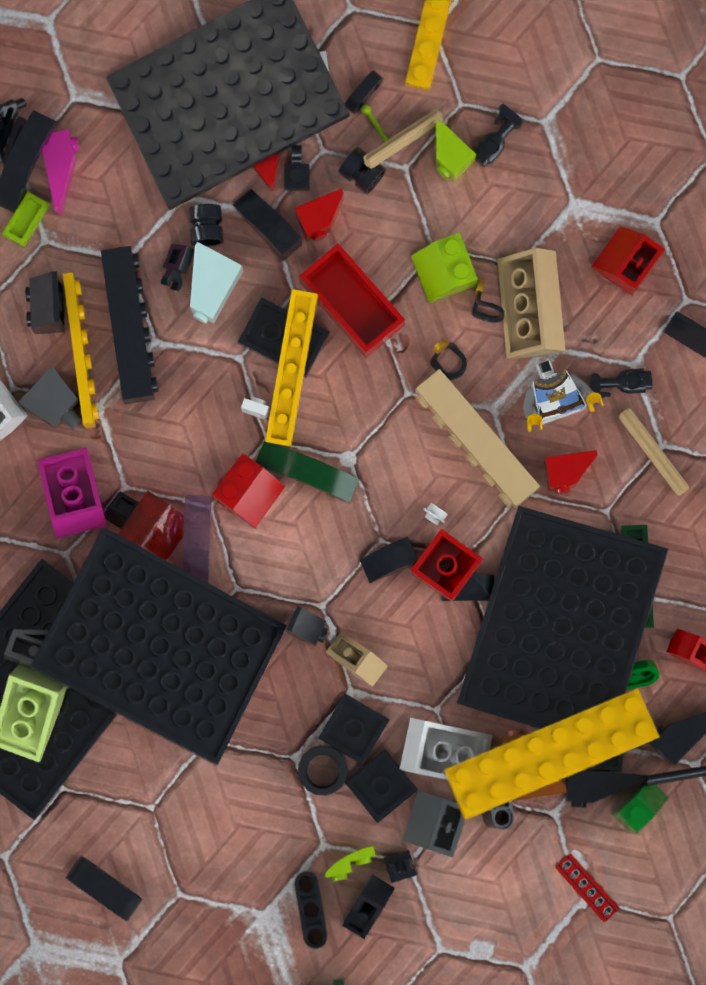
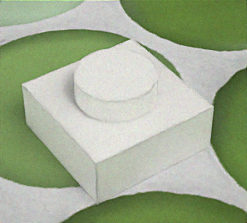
(255, 407)

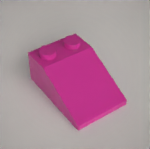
(71, 493)

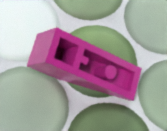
(60, 164)

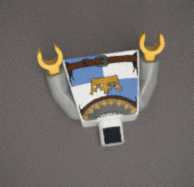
(556, 396)

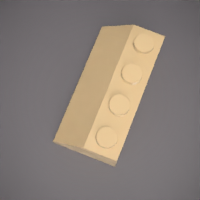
(531, 304)

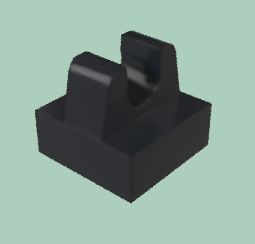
(400, 866)

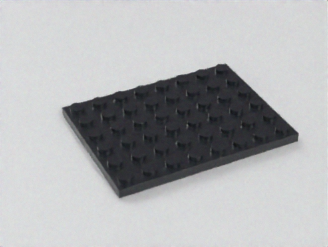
(227, 97)
(561, 620)
(158, 646)
(80, 721)

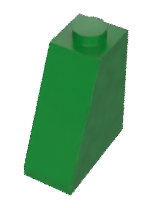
(640, 808)

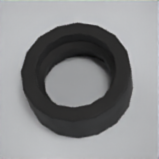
(308, 784)

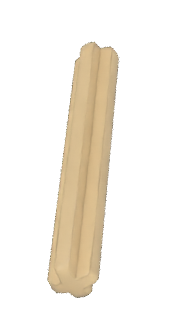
(402, 139)
(653, 451)

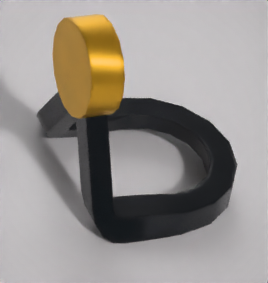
(493, 319)
(443, 345)

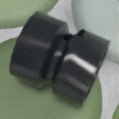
(353, 168)
(205, 221)

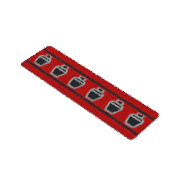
(587, 888)

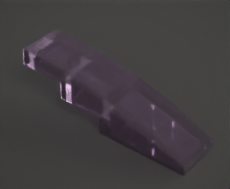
(197, 536)

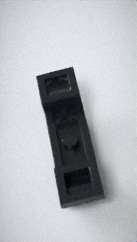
(23, 158)

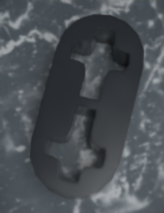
(364, 92)

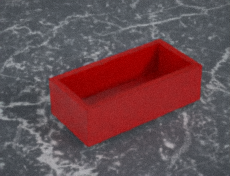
(352, 300)

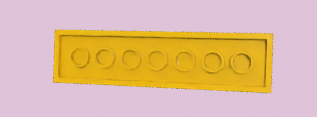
(551, 754)

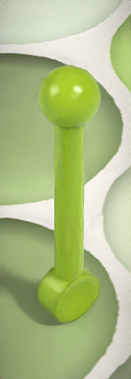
(366, 109)

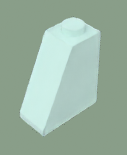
(212, 282)

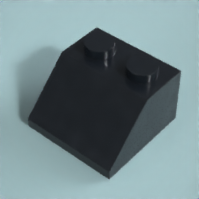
(46, 304)

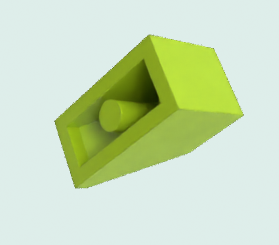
(451, 153)

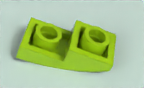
(342, 867)

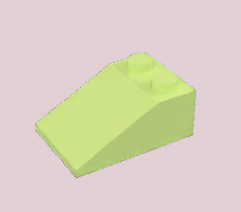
(29, 712)

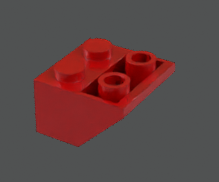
(628, 259)

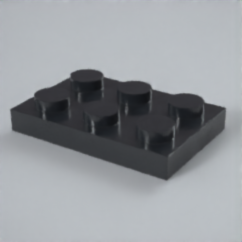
(266, 333)

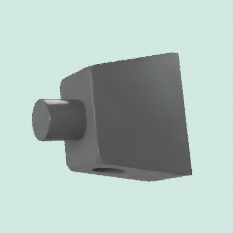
(52, 401)

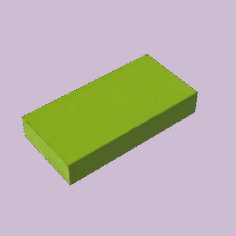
(26, 219)

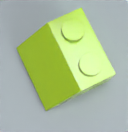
(444, 268)

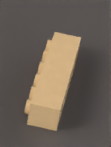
(477, 439)

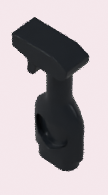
(493, 144)
(627, 381)

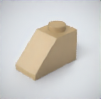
(356, 659)

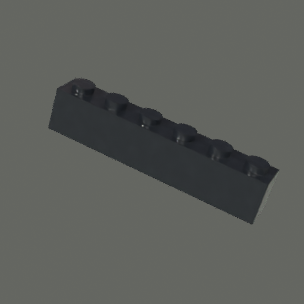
(127, 324)

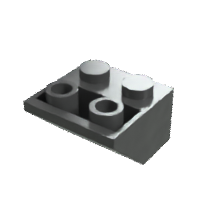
(434, 824)

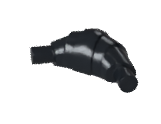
(8, 113)

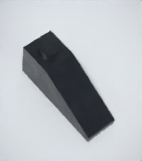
(268, 224)
(679, 738)
(596, 785)

